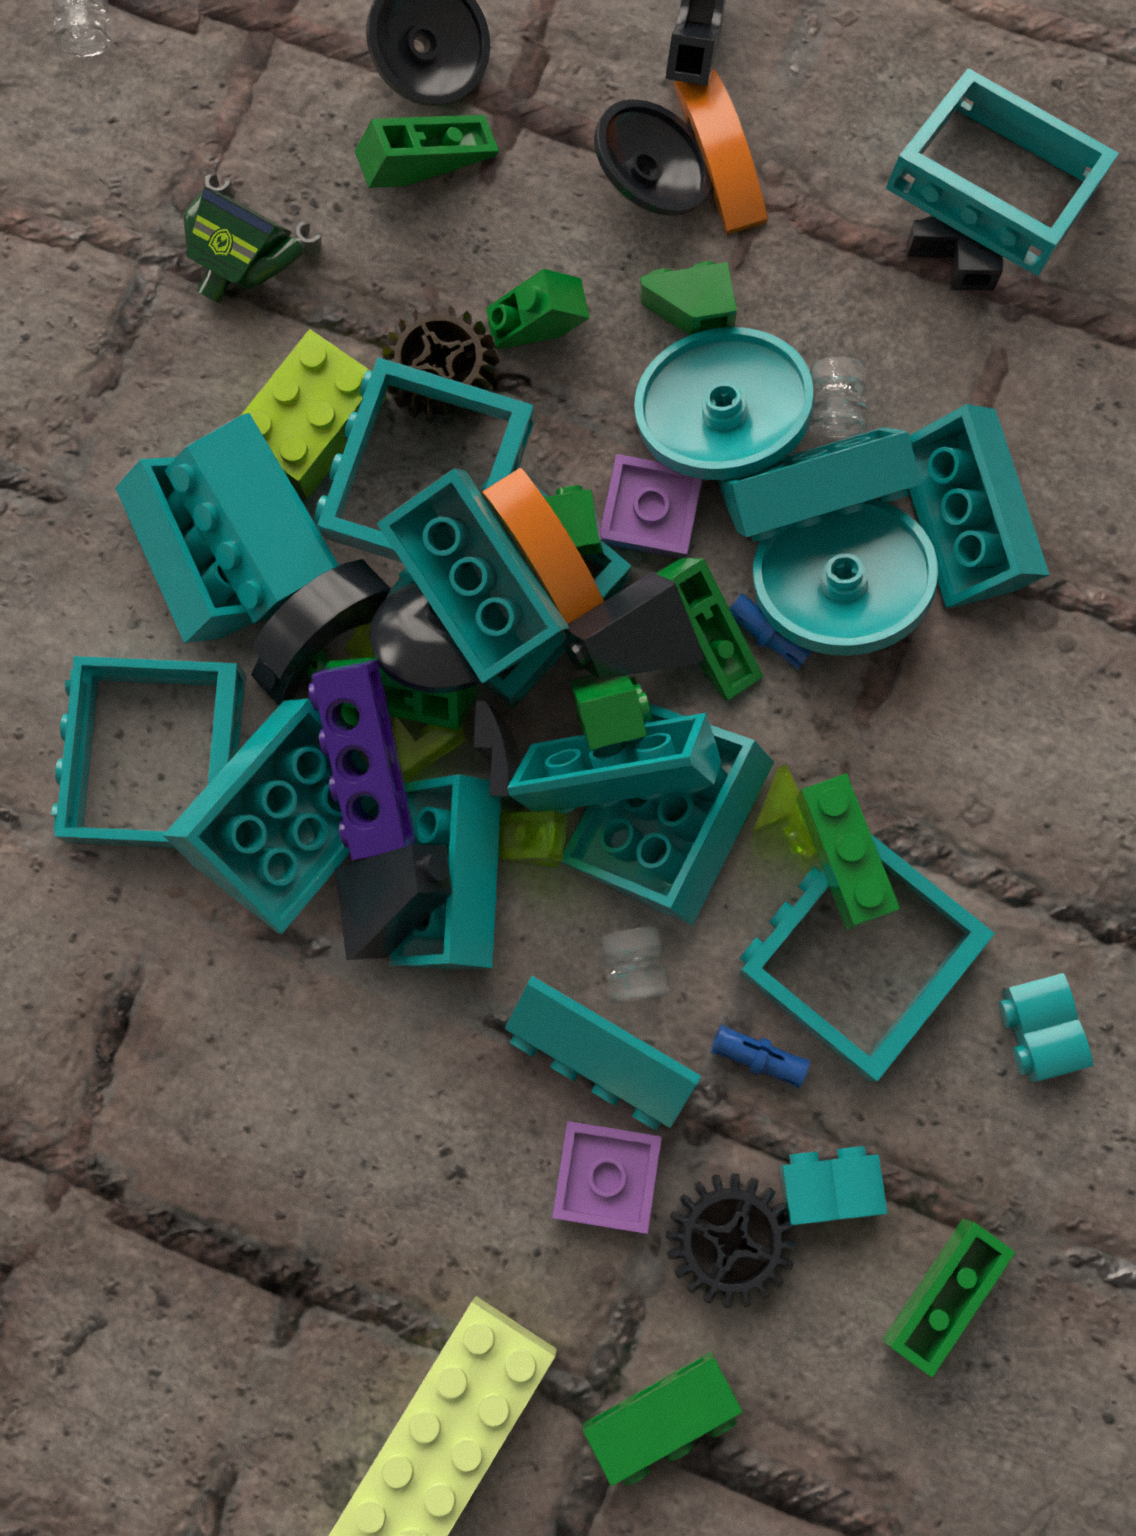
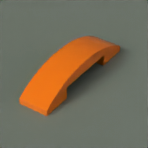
(724, 153)
(544, 544)

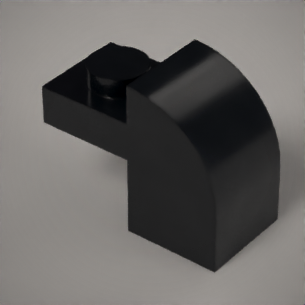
(971, 263)

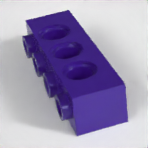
(362, 687)

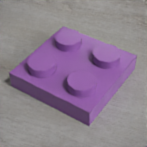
(650, 507)
(607, 1177)

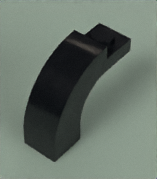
(695, 41)
(310, 621)

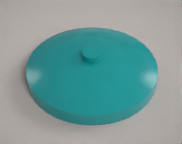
(724, 403)
(847, 580)

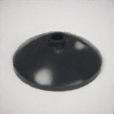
(453, 42)
(651, 157)
(416, 645)

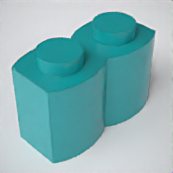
(1045, 1028)
(832, 1187)

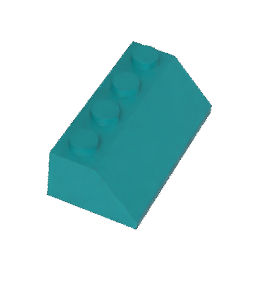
(822, 481)
(974, 508)
(250, 516)
(179, 556)
(472, 574)
(569, 775)
(466, 820)
(602, 1053)

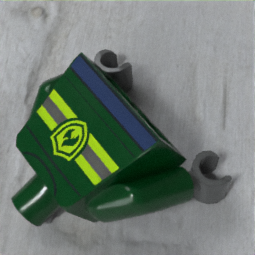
(238, 242)

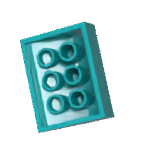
(270, 819)
(674, 844)

